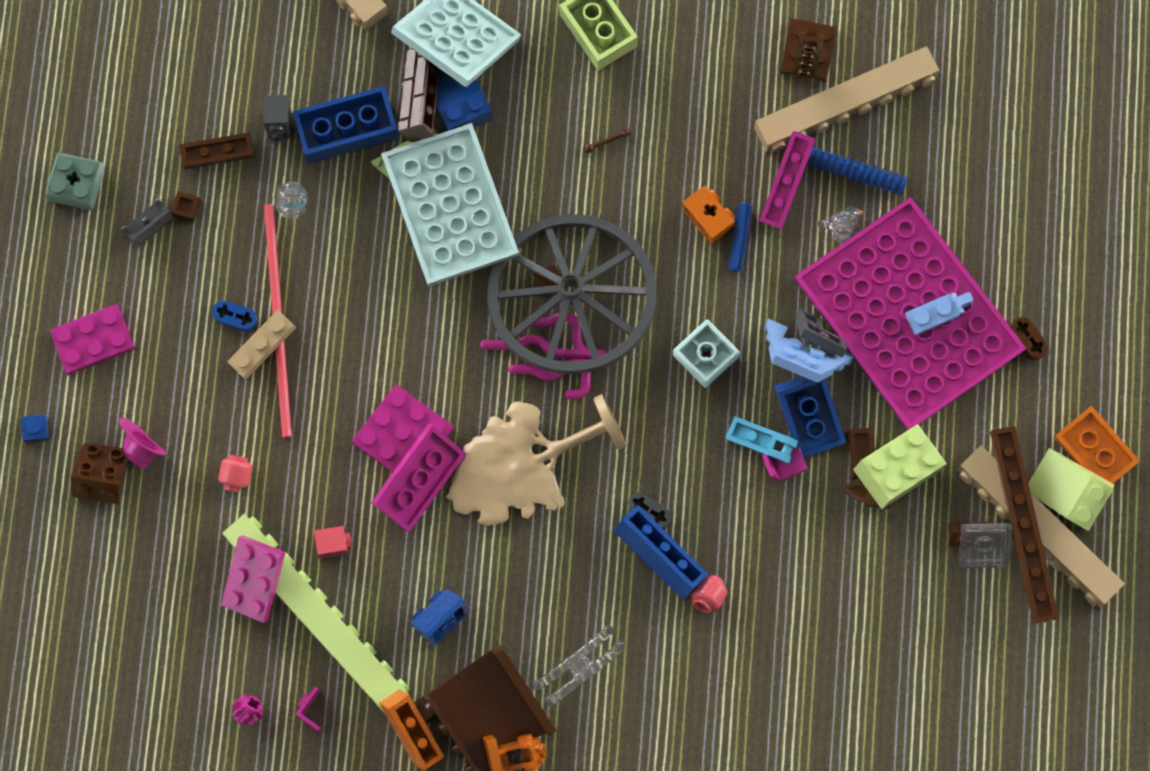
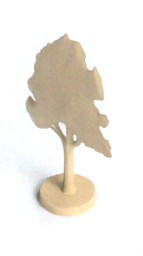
(505, 472)

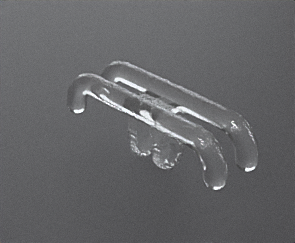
(579, 666)

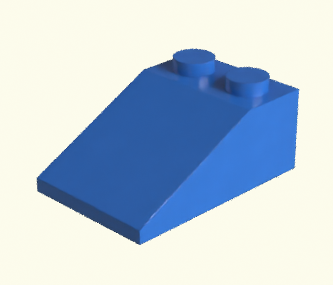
(461, 104)
(810, 415)
(440, 616)

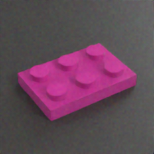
(92, 339)
(253, 578)

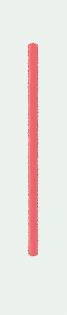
(276, 305)

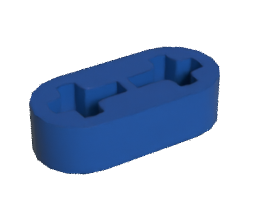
(236, 310)

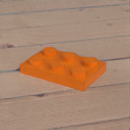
(1096, 446)

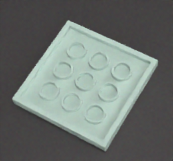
(456, 36)

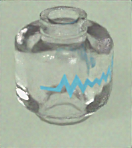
(291, 200)

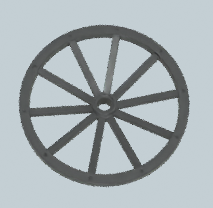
(573, 298)

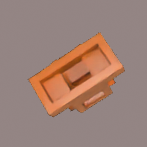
(531, 748)

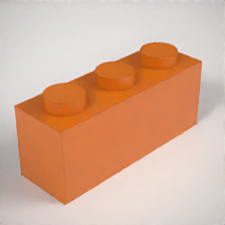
(411, 729)

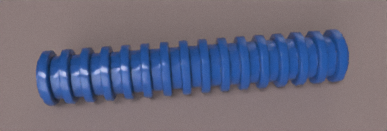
(857, 171)

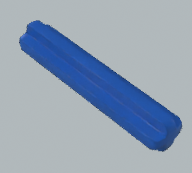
(740, 237)

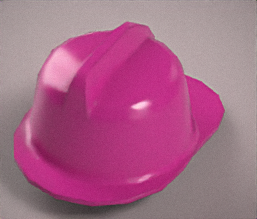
(138, 445)

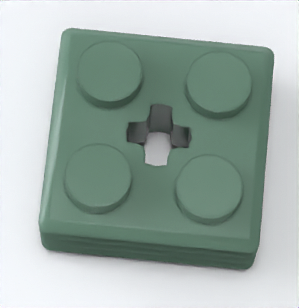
(82, 193)

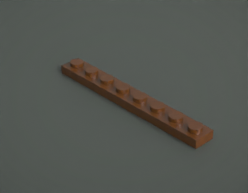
(1024, 525)

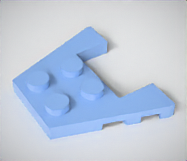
(800, 359)

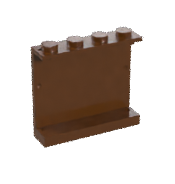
(486, 701)

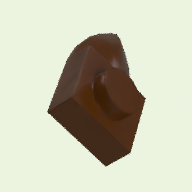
(860, 493)

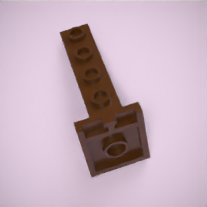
(808, 49)

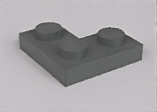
(812, 333)

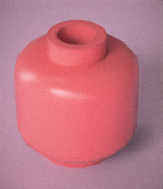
(235, 473)
(709, 594)

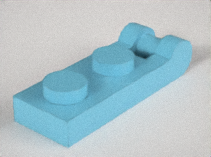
(760, 439)

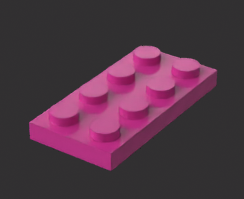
(418, 478)

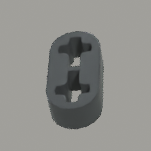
(653, 506)

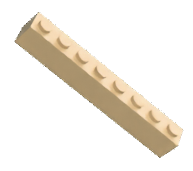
(847, 99)
(1059, 544)

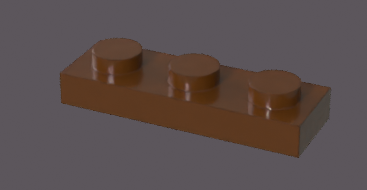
(216, 151)

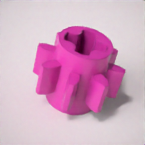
(247, 710)

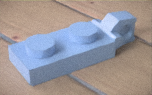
(937, 312)

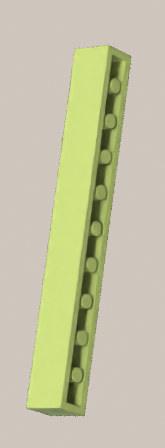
(324, 621)

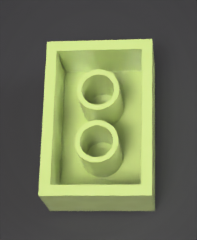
(599, 29)
(899, 466)

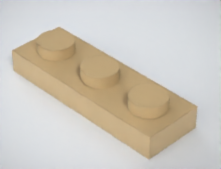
(261, 344)

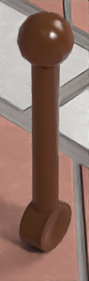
(589, 148)

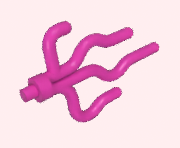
(579, 353)

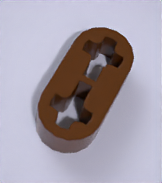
(1033, 335)

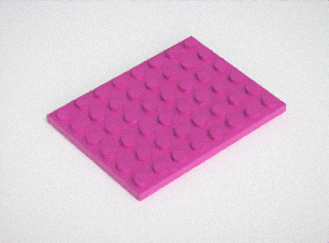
(881, 276)

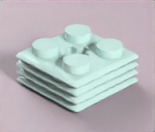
(706, 338)

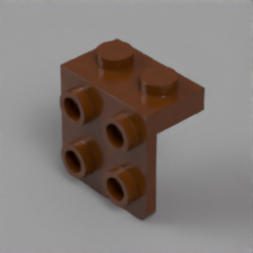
(99, 473)

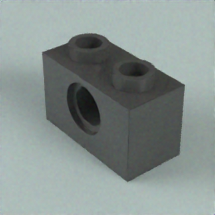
(277, 117)

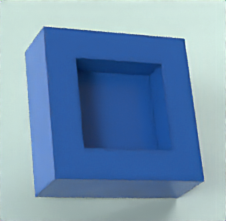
(34, 428)

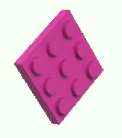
(396, 428)

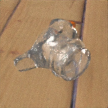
(842, 223)

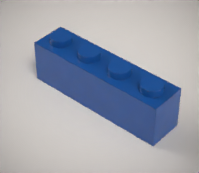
(660, 552)

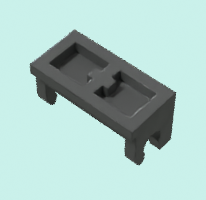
(147, 223)

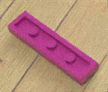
(787, 180)

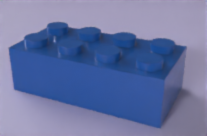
(346, 124)

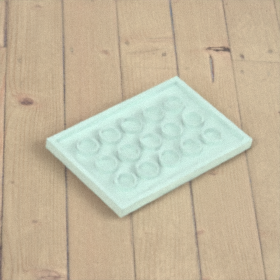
(450, 204)

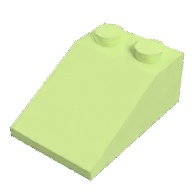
(1070, 489)

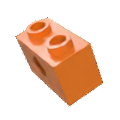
(710, 227)

